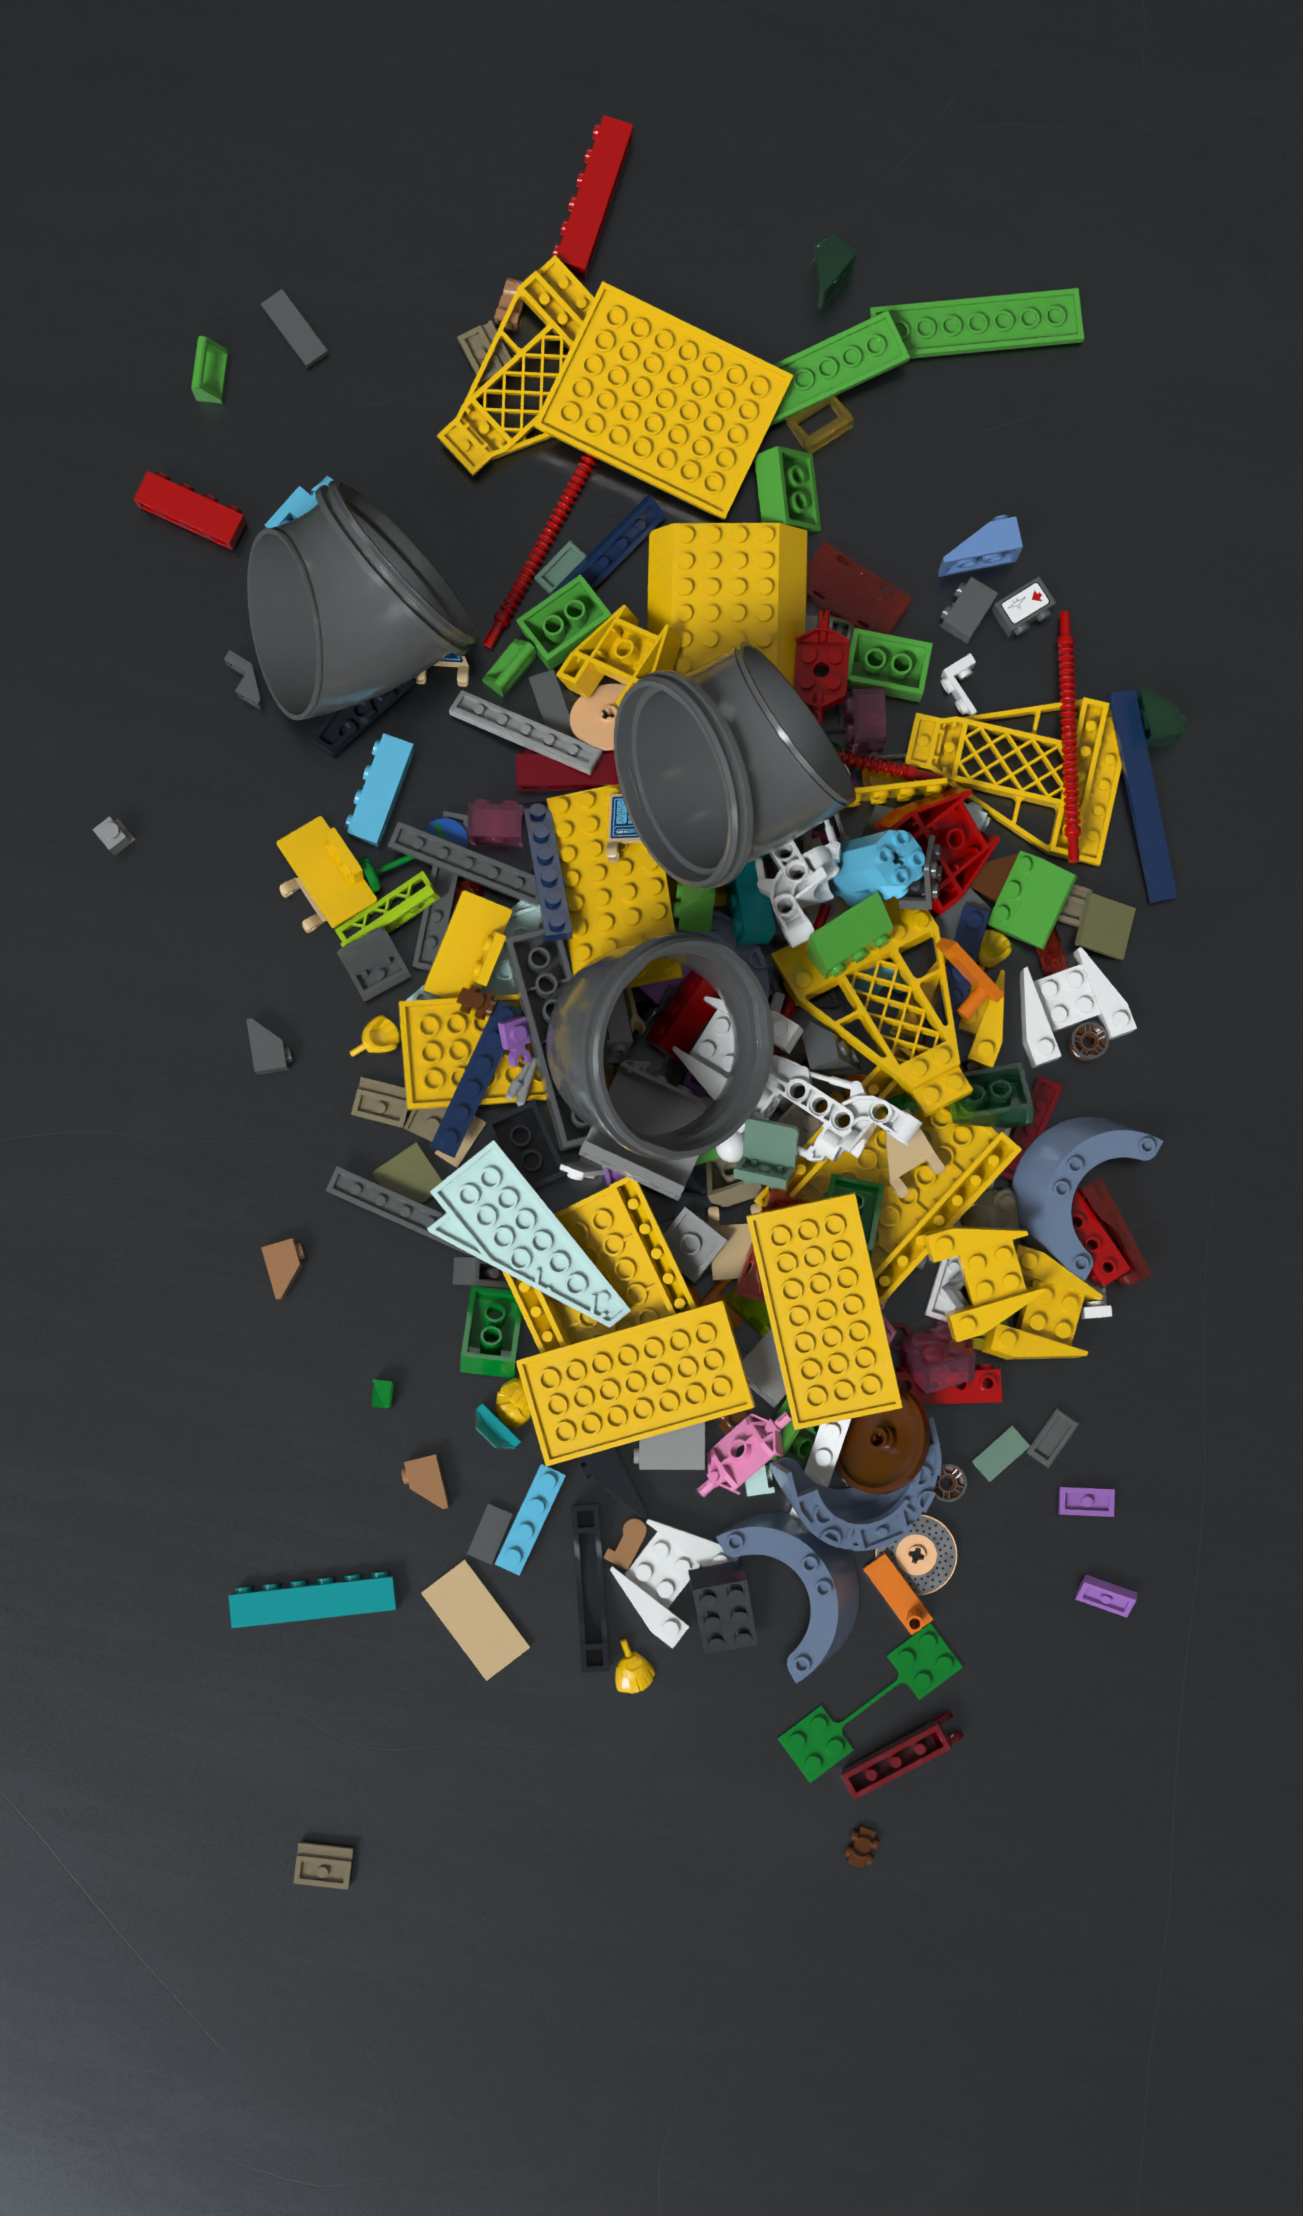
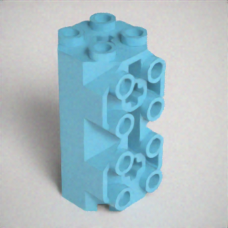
(879, 864)

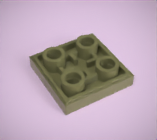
(1105, 926)
(409, 1174)

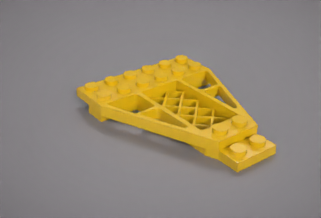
(562, 306)
(938, 747)
(935, 1074)

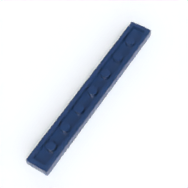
(1142, 796)

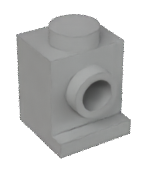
(114, 835)

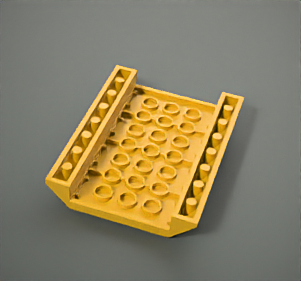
(729, 588)
(971, 1161)
(628, 1250)

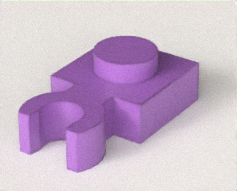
(514, 1036)

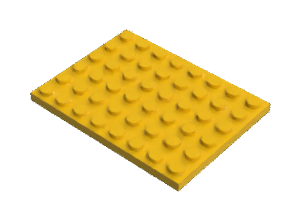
(663, 400)

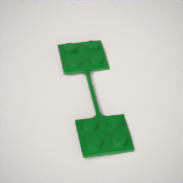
(818, 1741)

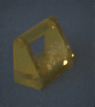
(826, 433)

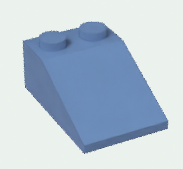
(990, 546)

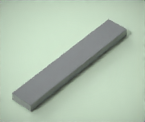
(526, 732)

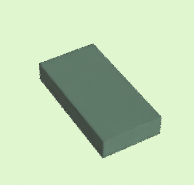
(559, 567)
(1000, 1453)

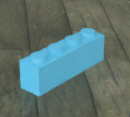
(380, 790)
(530, 1519)

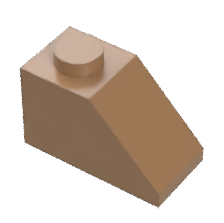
(283, 1265)
(426, 1479)

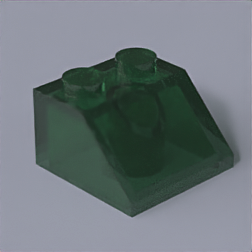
(832, 267)
(1160, 719)

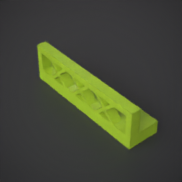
(398, 915)

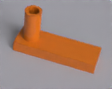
(983, 985)
(898, 1593)

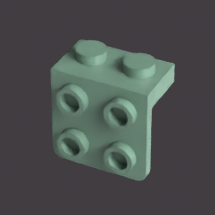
(768, 1153)

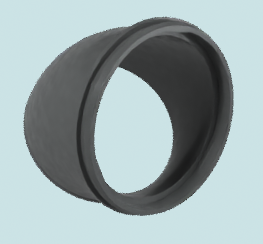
(347, 606)
(723, 766)
(580, 1026)

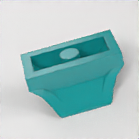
(494, 1430)

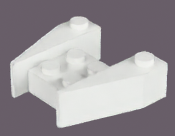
(1067, 1001)
(713, 1052)
(663, 1572)

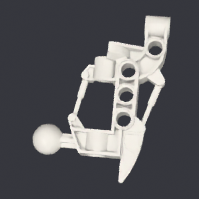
(811, 889)
(833, 1140)

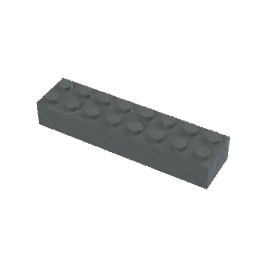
(539, 976)

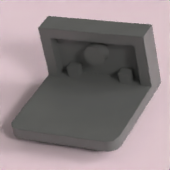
(926, 889)
(373, 963)

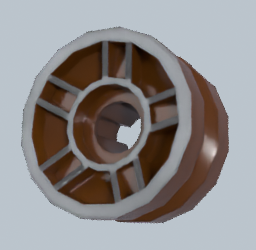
(1088, 1030)
(955, 1490)

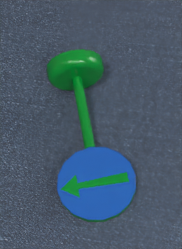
(443, 828)

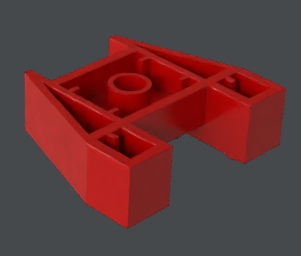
(962, 844)

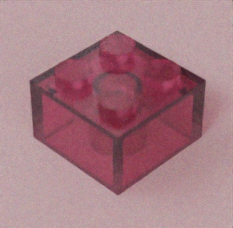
(866, 719)
(495, 823)
(937, 1359)

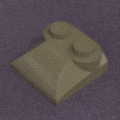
(726, 1190)
(993, 1209)

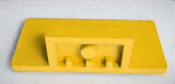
(879, 788)
(327, 871)
(468, 946)

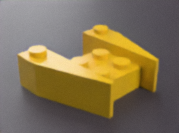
(620, 652)
(984, 1026)
(989, 1273)
(1049, 1321)

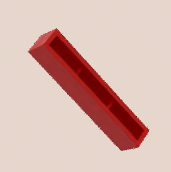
(594, 194)

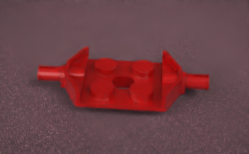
(819, 648)

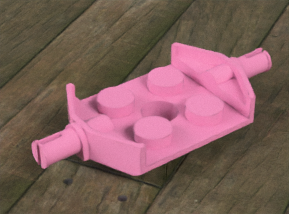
(761, 1443)

